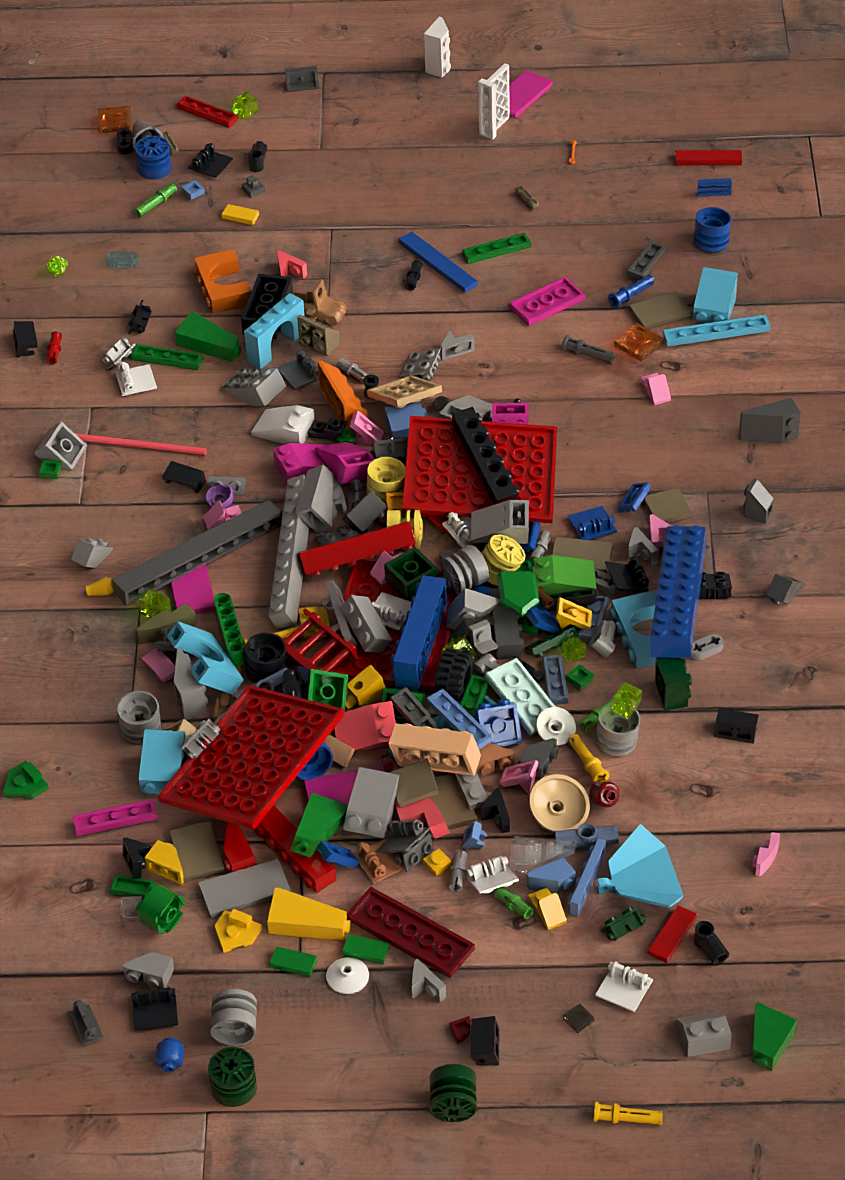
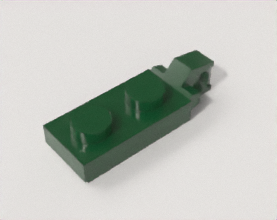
(552, 641)

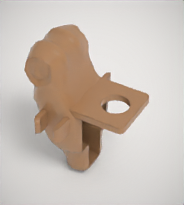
(320, 306)

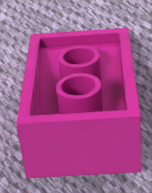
(296, 459)

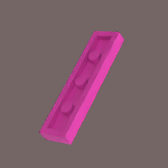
(115, 817)

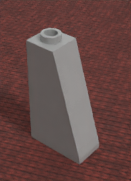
(316, 499)

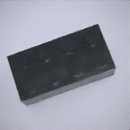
(265, 294)

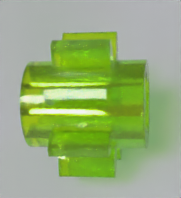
(57, 265)
(574, 649)

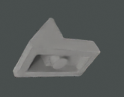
(455, 347)
(641, 545)
(481, 638)
(424, 979)

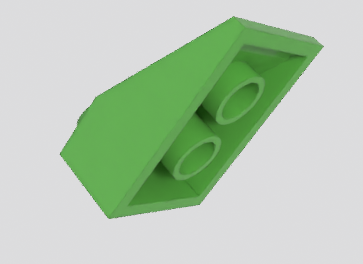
(564, 574)

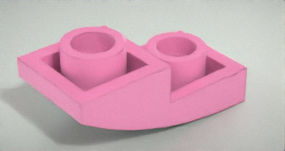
(159, 664)
(766, 855)

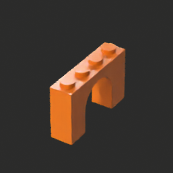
(218, 296)

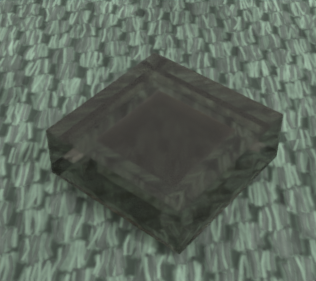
(578, 1018)

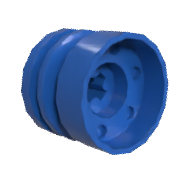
(153, 157)
(712, 229)
(318, 763)

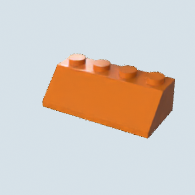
(338, 393)

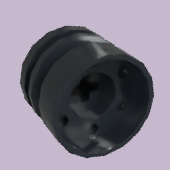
(264, 656)

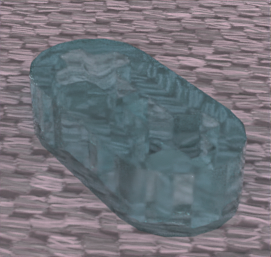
(123, 260)

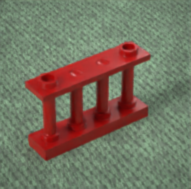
(297, 655)

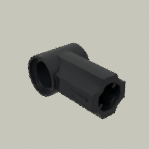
(257, 156)
(710, 942)

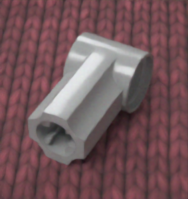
(603, 640)
(484, 664)

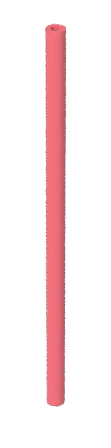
(142, 444)

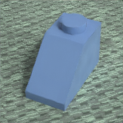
(555, 876)

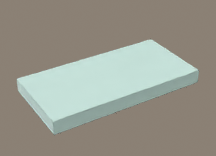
(515, 683)

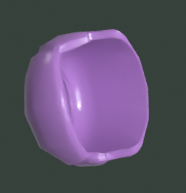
(221, 493)

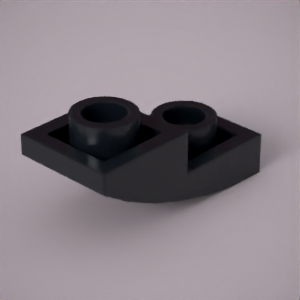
(325, 430)

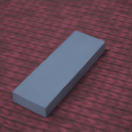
(598, 614)
(555, 679)

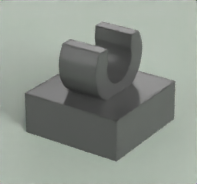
(253, 187)

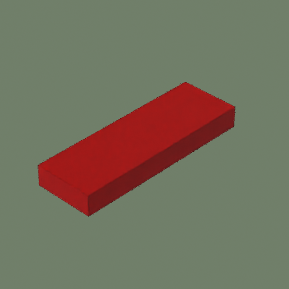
(672, 934)

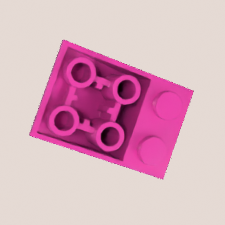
(510, 413)
(346, 461)

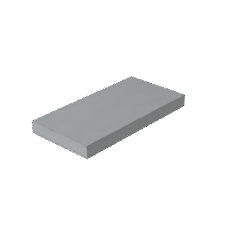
(243, 888)

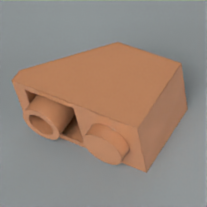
(494, 759)

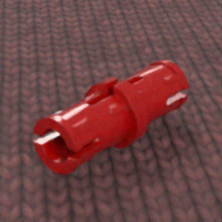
(54, 347)

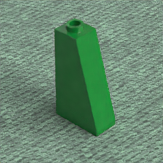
(207, 338)
(319, 823)

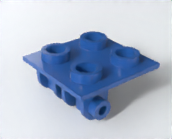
(592, 523)

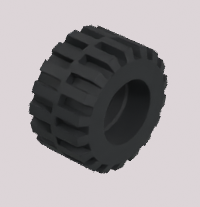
(454, 673)

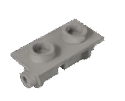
(114, 358)
(236, 483)

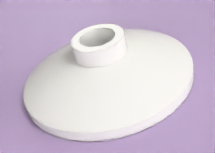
(561, 720)
(347, 982)

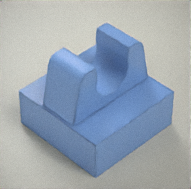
(473, 836)

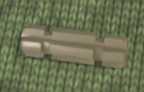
(173, 148)
(527, 197)

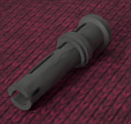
(581, 347)

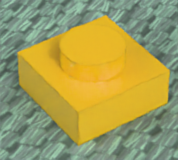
(437, 862)

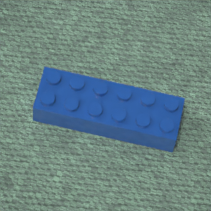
(419, 632)

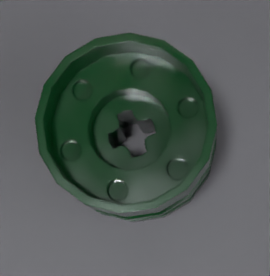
(232, 1076)
(453, 1093)

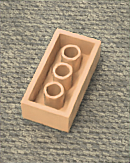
(444, 748)

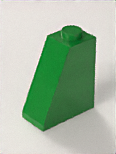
(770, 1035)

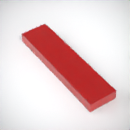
(207, 111)
(708, 157)

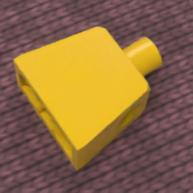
(365, 689)

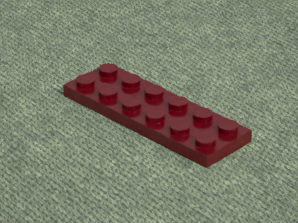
(410, 932)

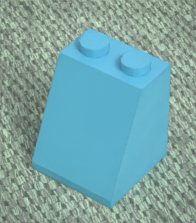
(715, 295)
(160, 759)

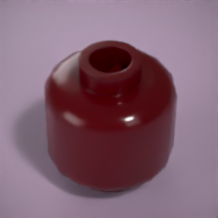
(604, 793)

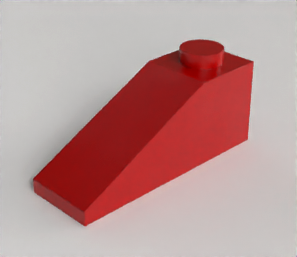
(237, 850)

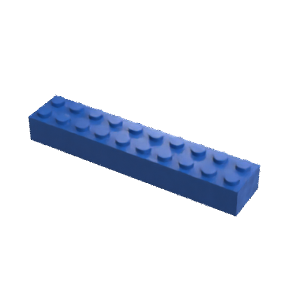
(678, 592)

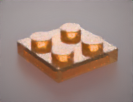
(114, 119)
(639, 342)

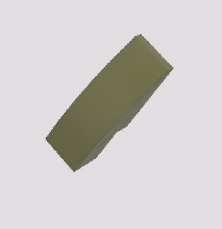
(152, 629)

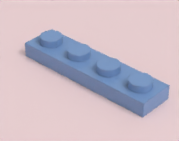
(458, 717)
(585, 882)

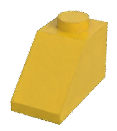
(164, 861)

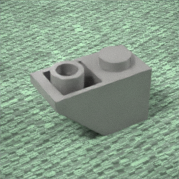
(91, 552)
(150, 969)

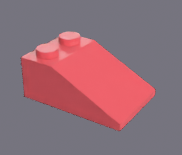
(367, 726)

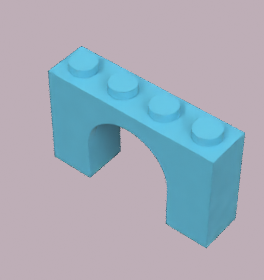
(260, 333)
(627, 613)
(213, 665)

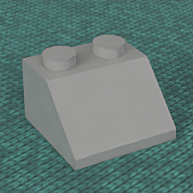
(61, 445)
(469, 605)
(704, 1033)

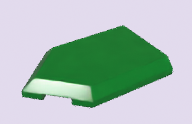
(518, 590)

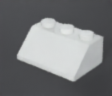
(437, 49)

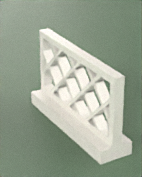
(490, 107)

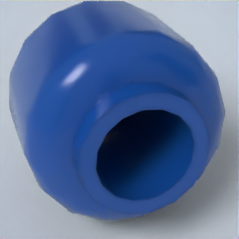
(169, 1054)

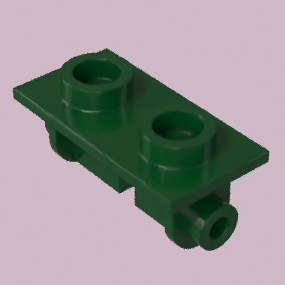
(630, 917)

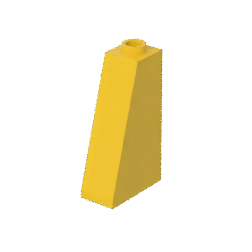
(304, 917)

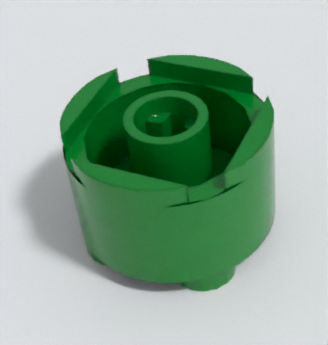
(160, 908)

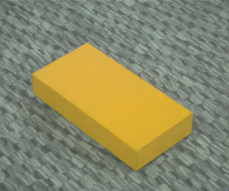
(240, 214)

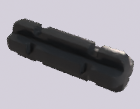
(536, 675)

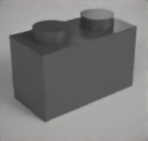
(365, 512)

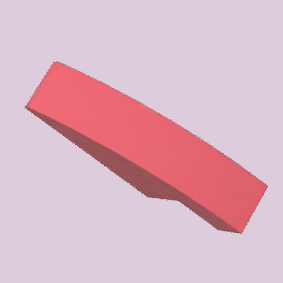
(427, 813)

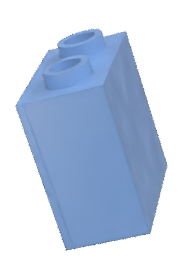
(399, 418)

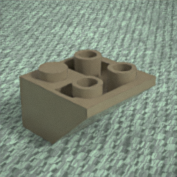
(317, 335)

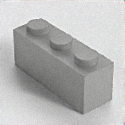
(366, 624)

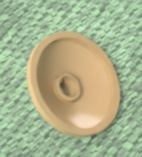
(564, 794)

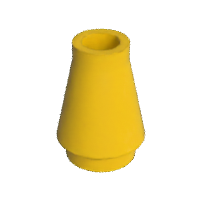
(101, 587)

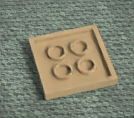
(404, 391)

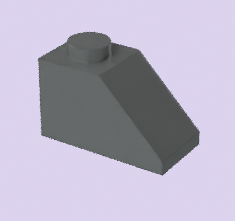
(784, 589)

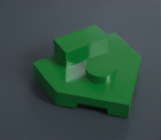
(24, 781)

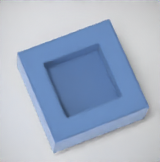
(193, 189)

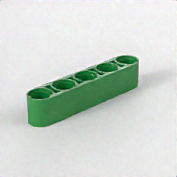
(229, 629)

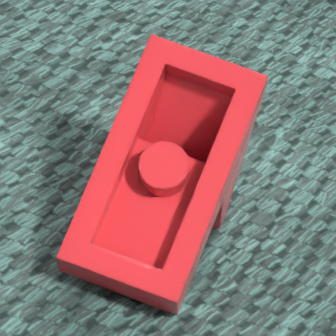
(290, 264)

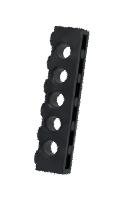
(477, 446)

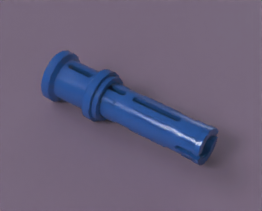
(626, 293)

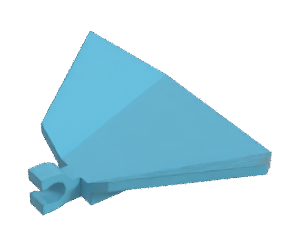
(642, 871)

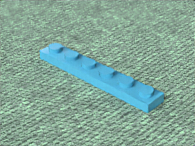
(716, 330)

